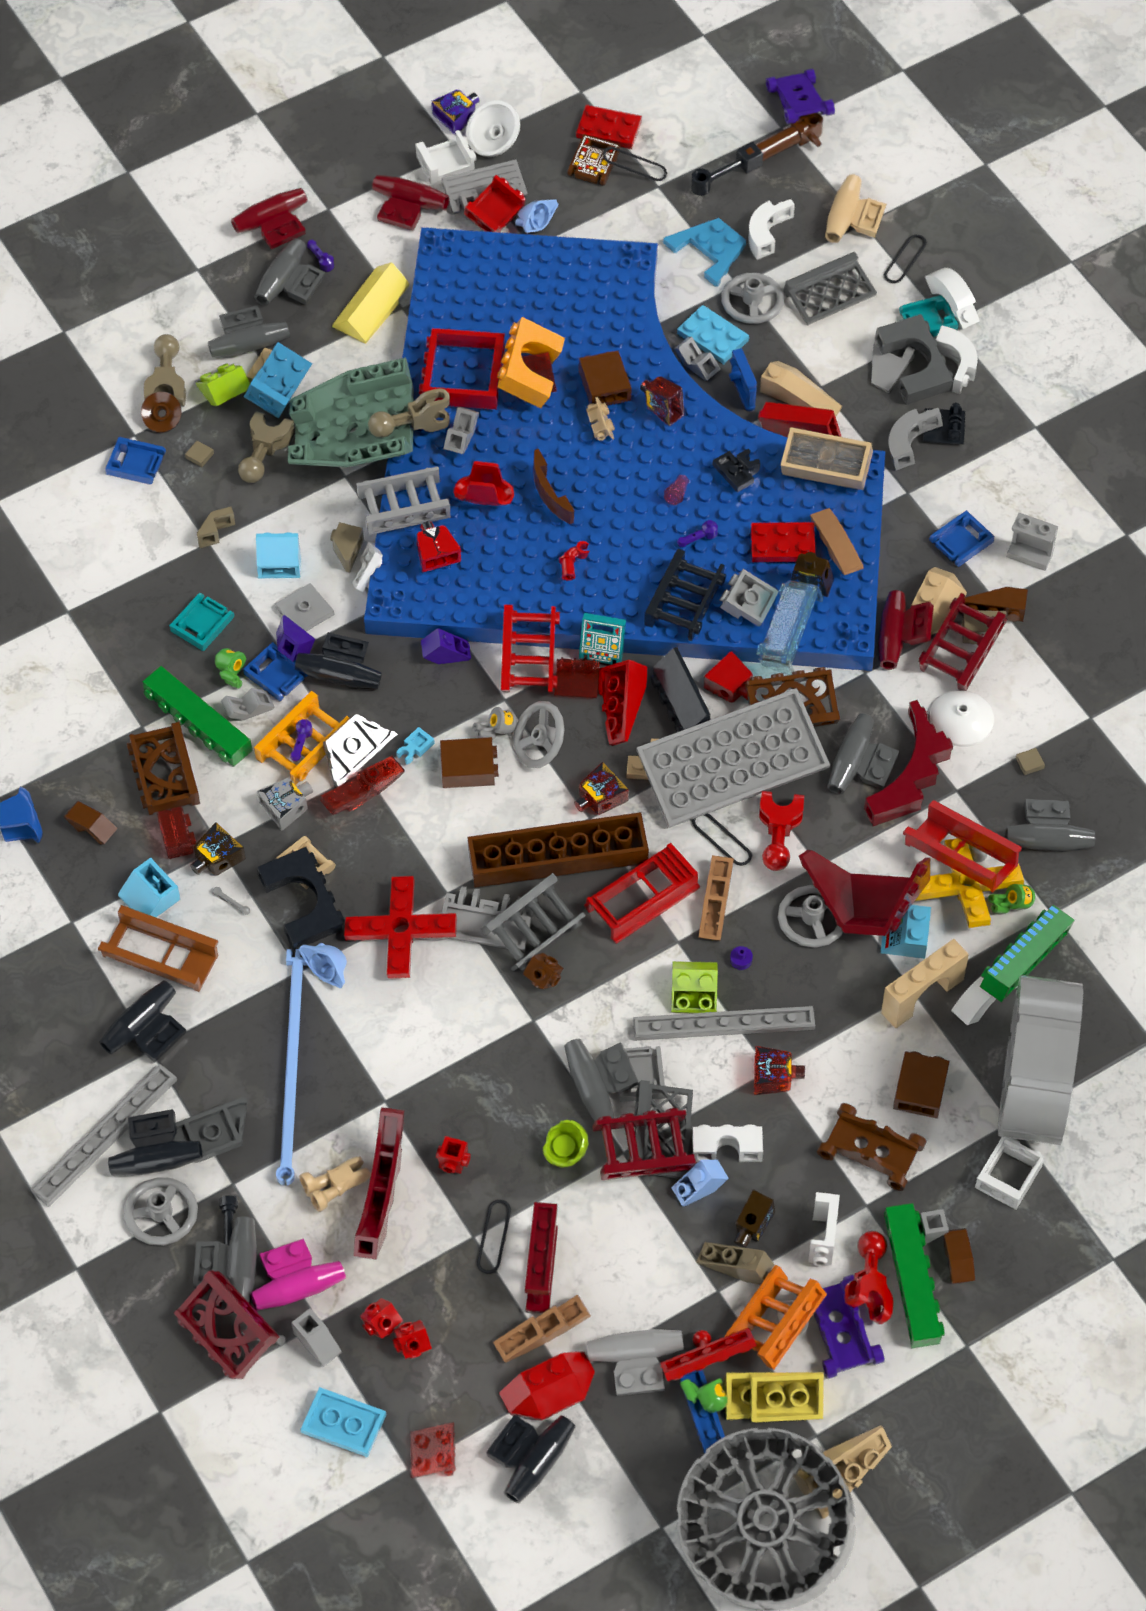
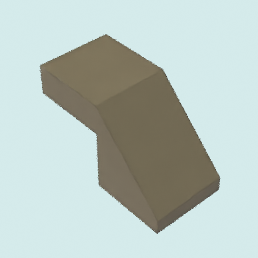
(218, 519)

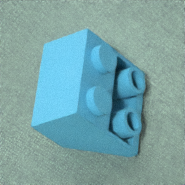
(278, 555)
(149, 890)

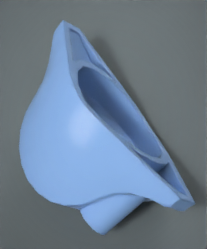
(536, 215)
(325, 962)

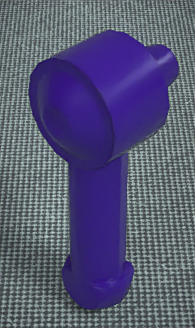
(326, 261)
(709, 531)
(303, 730)

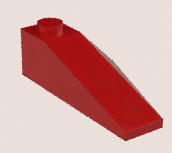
(622, 694)

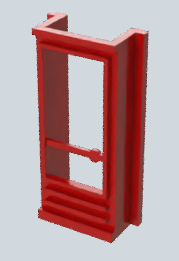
(946, 821)
(673, 866)

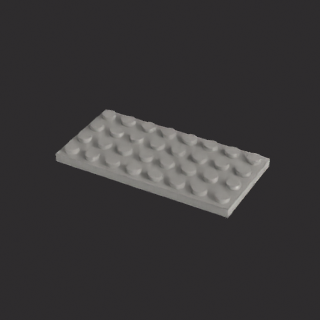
(732, 757)

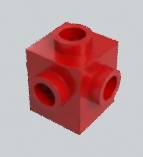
(453, 1155)
(380, 1318)
(411, 1339)

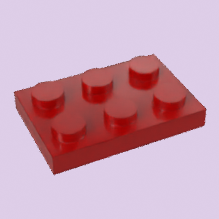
(609, 126)
(781, 541)

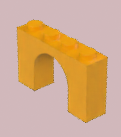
(515, 375)

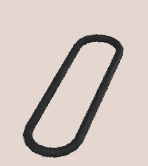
(632, 170)
(912, 262)
(731, 835)
(503, 1237)

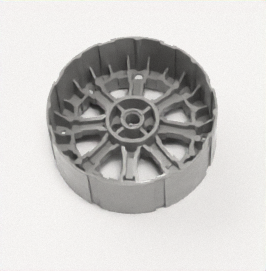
(1040, 1060)
(709, 1474)

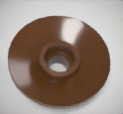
(157, 402)

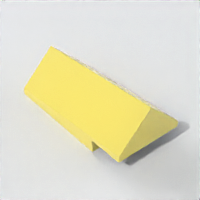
(372, 303)
(774, 1396)

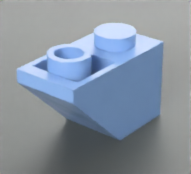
(699, 1181)

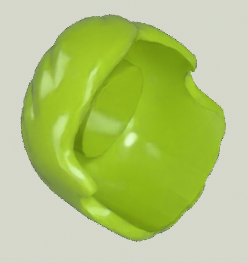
(565, 1143)

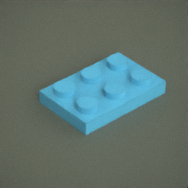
(713, 334)
(343, 1422)

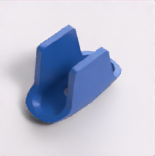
(19, 818)

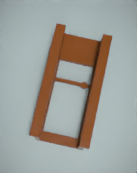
(196, 966)

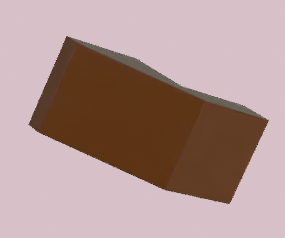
(95, 823)
(960, 1256)

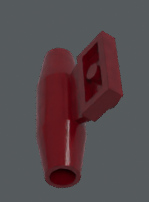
(406, 200)
(274, 218)
(902, 627)

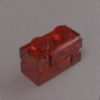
(175, 832)

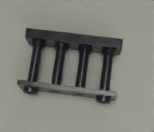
(671, 580)

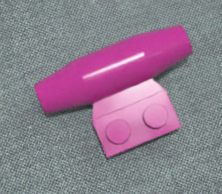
(294, 1276)

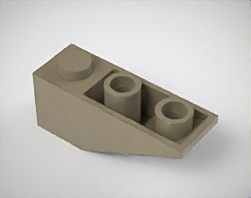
(737, 1262)

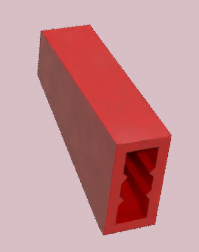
(780, 417)

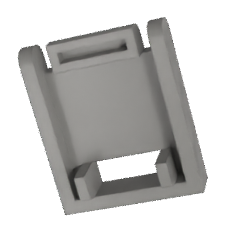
(646, 1068)

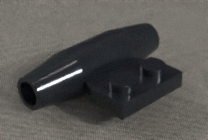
(340, 663)
(146, 1024)
(155, 1146)
(529, 1453)

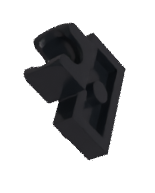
(737, 470)

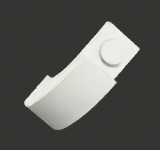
(764, 217)
(956, 292)
(962, 351)
(973, 1003)

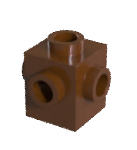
(543, 971)

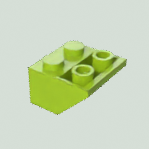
(223, 384)
(694, 987)

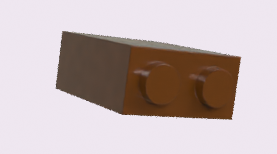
(605, 378)
(468, 762)
(921, 1084)

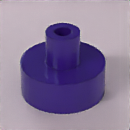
(741, 958)

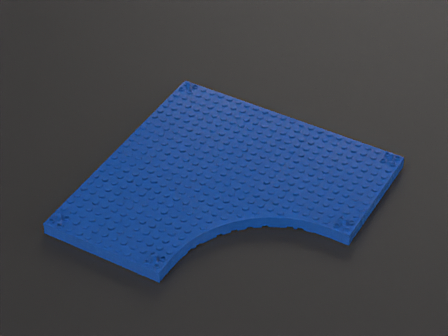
(600, 302)

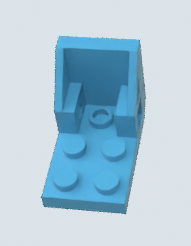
(277, 380)

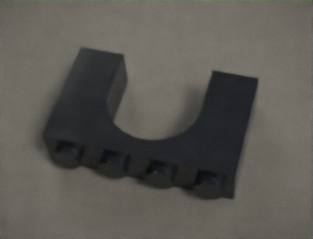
(301, 868)

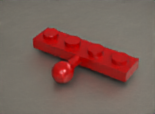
(707, 1352)

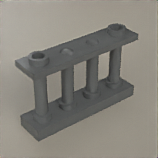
(530, 901)

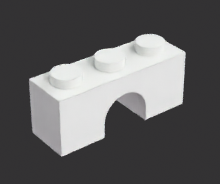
(745, 1139)

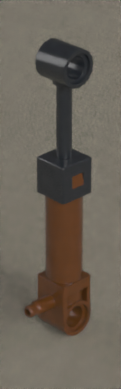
(752, 155)

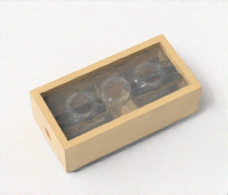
(826, 458)

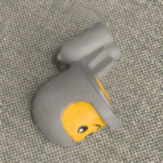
(499, 722)

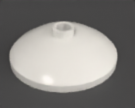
(487, 123)
(962, 727)

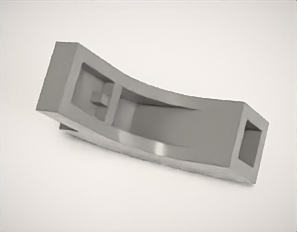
(906, 430)

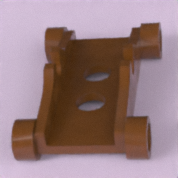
(850, 1127)

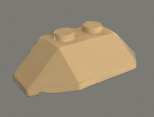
(939, 589)

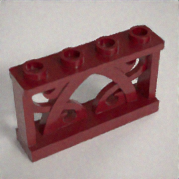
(256, 1326)

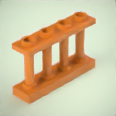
(791, 1324)

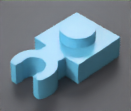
(415, 743)

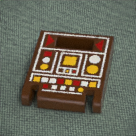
(590, 161)

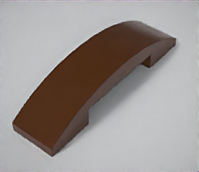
(559, 506)

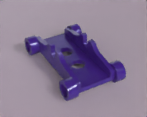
(792, 106)
(858, 1349)

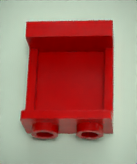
(495, 206)

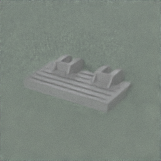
(470, 184)
(472, 918)

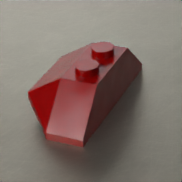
(549, 1386)

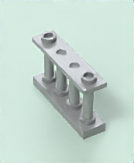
(406, 516)

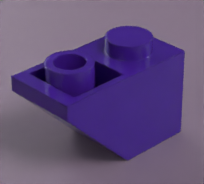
(292, 639)
(445, 648)

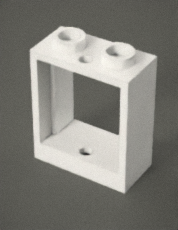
(997, 1188)

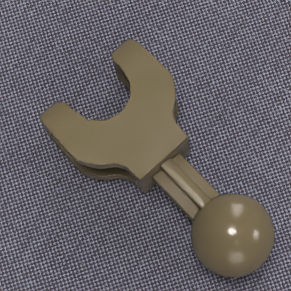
(165, 377)
(421, 414)
(265, 441)

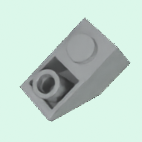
(316, 1337)

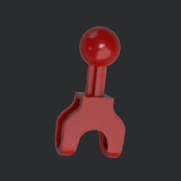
(780, 822)
(869, 1284)

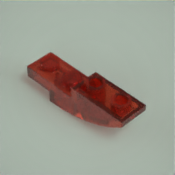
(364, 787)

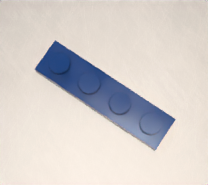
(706, 1423)

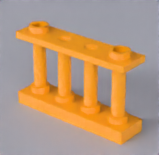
(281, 734)

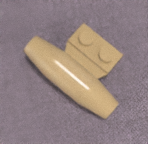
(849, 210)

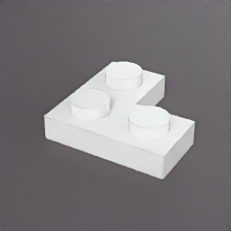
(370, 559)

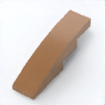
(837, 541)
(716, 898)
(542, 1329)

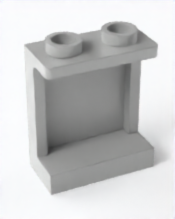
(1032, 541)

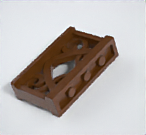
(819, 715)
(174, 744)

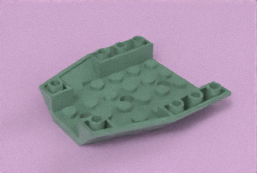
(347, 404)

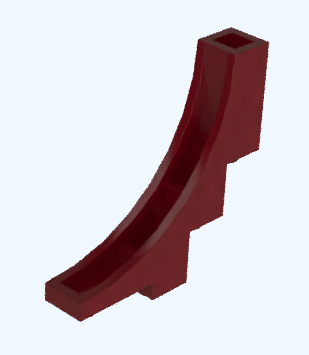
(905, 793)
(380, 1194)

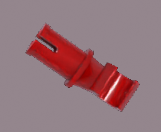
(568, 559)

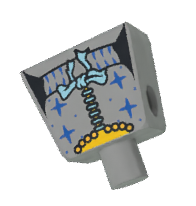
(284, 801)

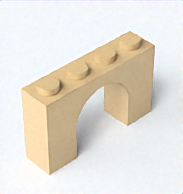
(944, 966)

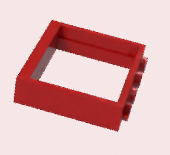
(463, 338)

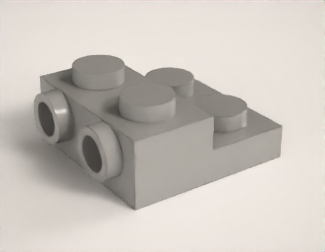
(748, 597)

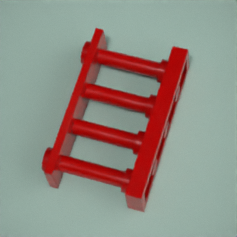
(510, 659)

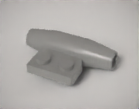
(636, 1358)

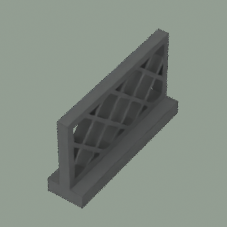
(819, 277)
(643, 1104)

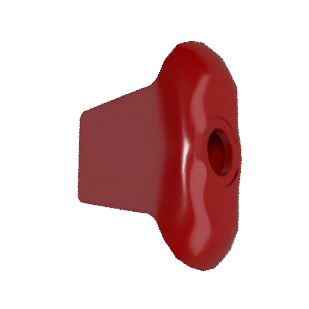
(484, 486)

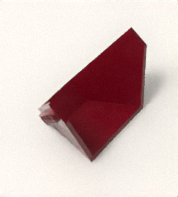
(865, 901)

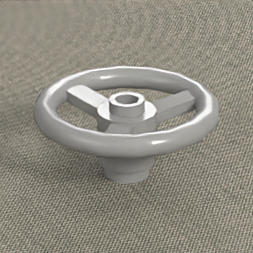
(752, 295)
(541, 735)
(812, 915)
(160, 1210)

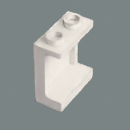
(446, 158)
(824, 1210)

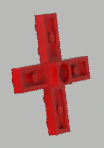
(400, 915)

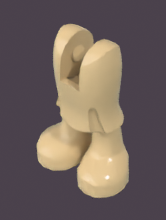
(340, 1178)

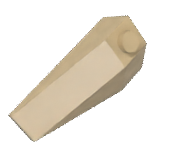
(795, 388)
(852, 1460)

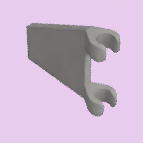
(888, 367)

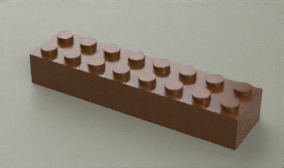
(557, 849)

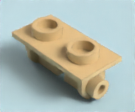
(599, 413)

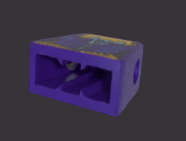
(455, 109)

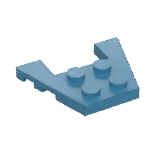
(715, 241)

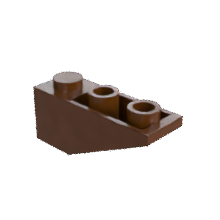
(1003, 599)

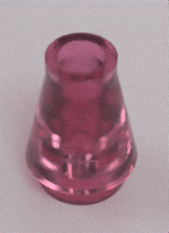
(675, 492)

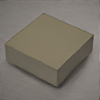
(199, 454)
(1030, 761)

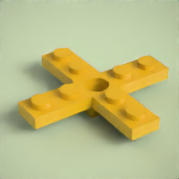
(970, 896)

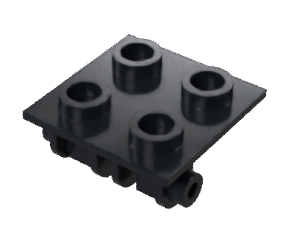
(953, 427)

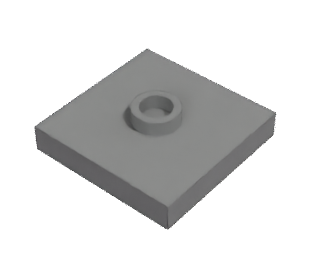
(305, 607)

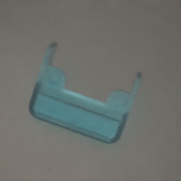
(788, 625)

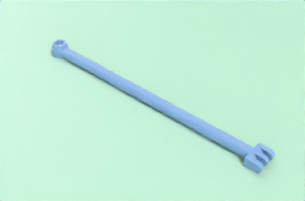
(291, 1067)

